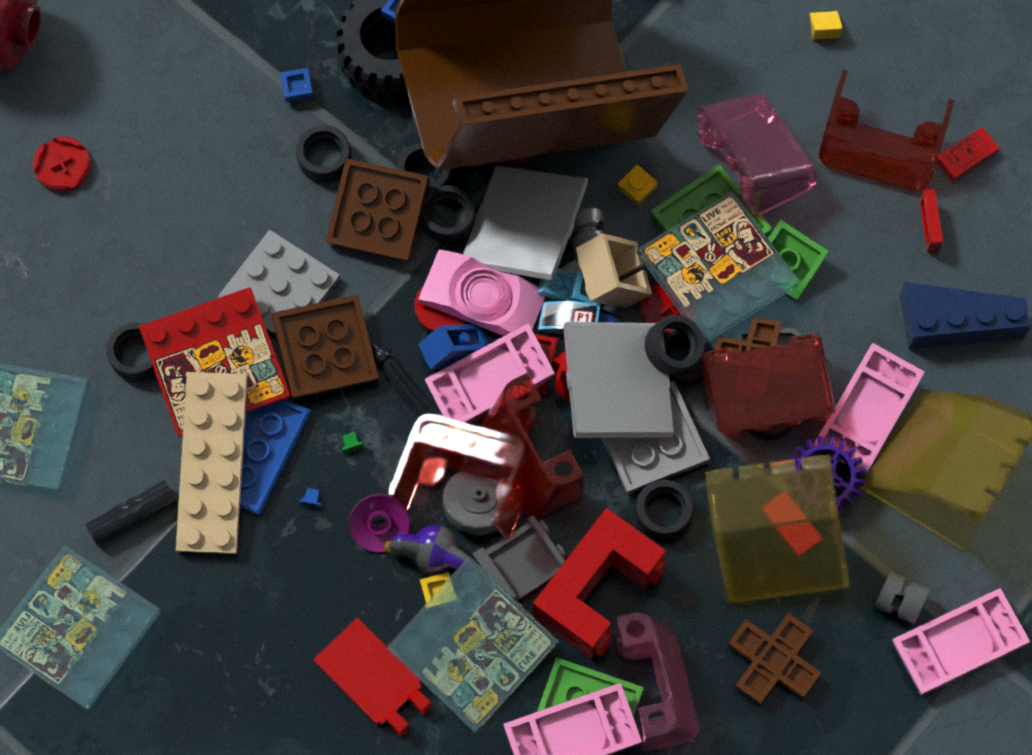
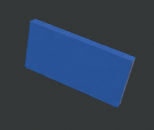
(267, 447)

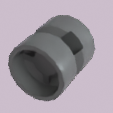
(587, 226)
(912, 602)

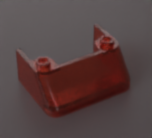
(878, 152)
(447, 443)

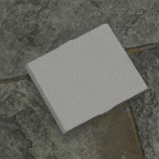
(525, 221)
(614, 383)

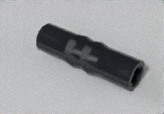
(130, 513)

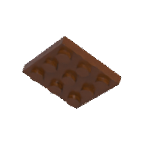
(378, 209)
(324, 347)

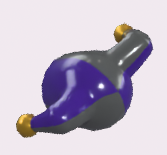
(432, 549)

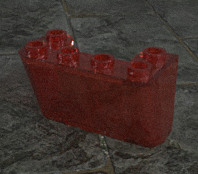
(768, 385)
(511, 415)

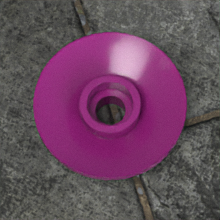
(373, 535)

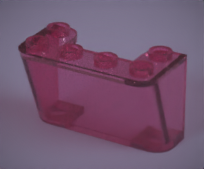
(758, 150)
(645, 637)

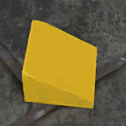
(825, 25)

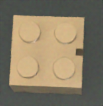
(604, 263)

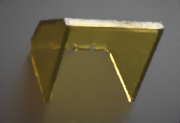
(948, 458)
(778, 529)

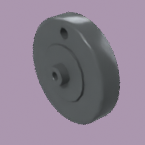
(471, 503)

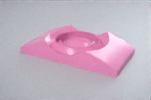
(480, 294)
(474, 383)
(872, 404)
(960, 641)
(583, 726)

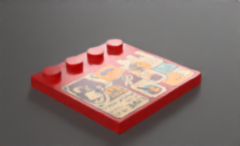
(215, 338)

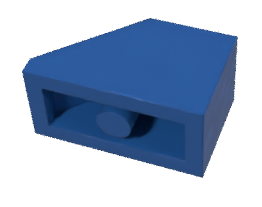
(451, 344)

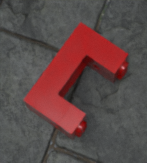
(606, 544)

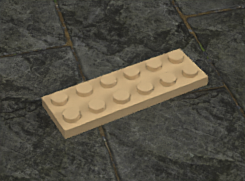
(211, 463)

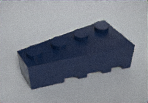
(958, 316)

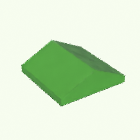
(800, 254)

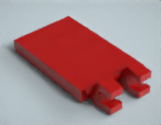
(372, 676)

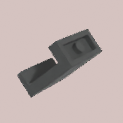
(524, 560)

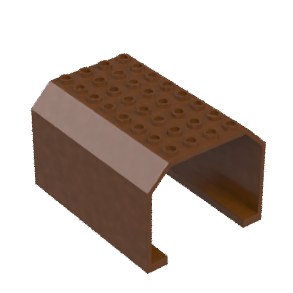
(524, 79)

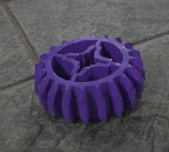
(837, 454)

